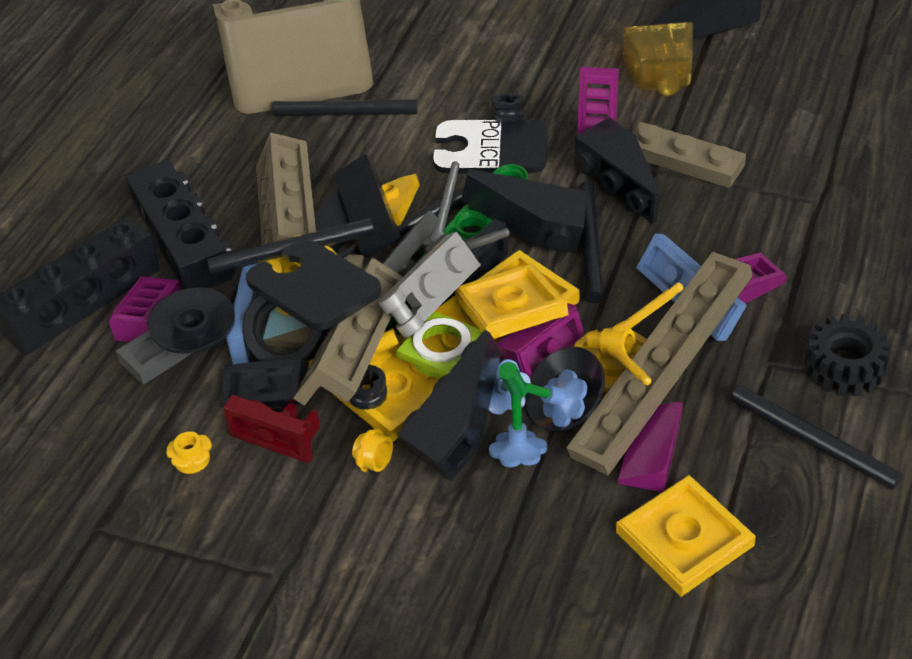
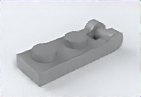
(429, 283)

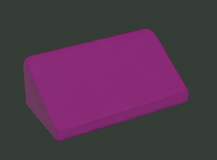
(537, 342)
(652, 451)

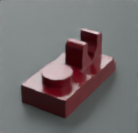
(270, 429)

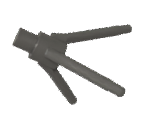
(438, 234)

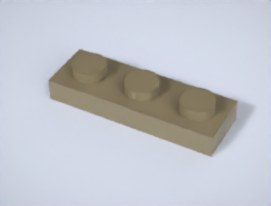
(689, 155)

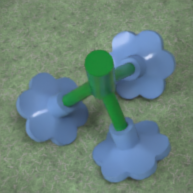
(561, 400)

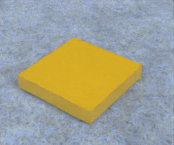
(511, 301)
(685, 535)

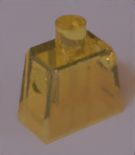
(659, 56)

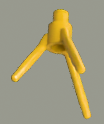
(621, 340)

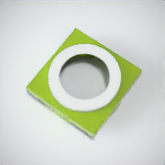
(435, 363)

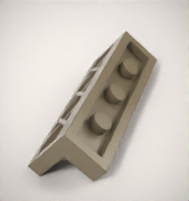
(284, 189)
(349, 345)

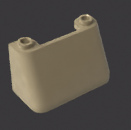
(293, 52)

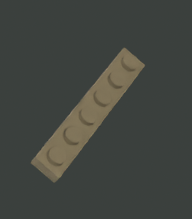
(664, 359)

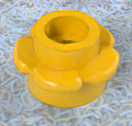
(372, 450)
(189, 452)

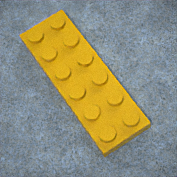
(408, 386)

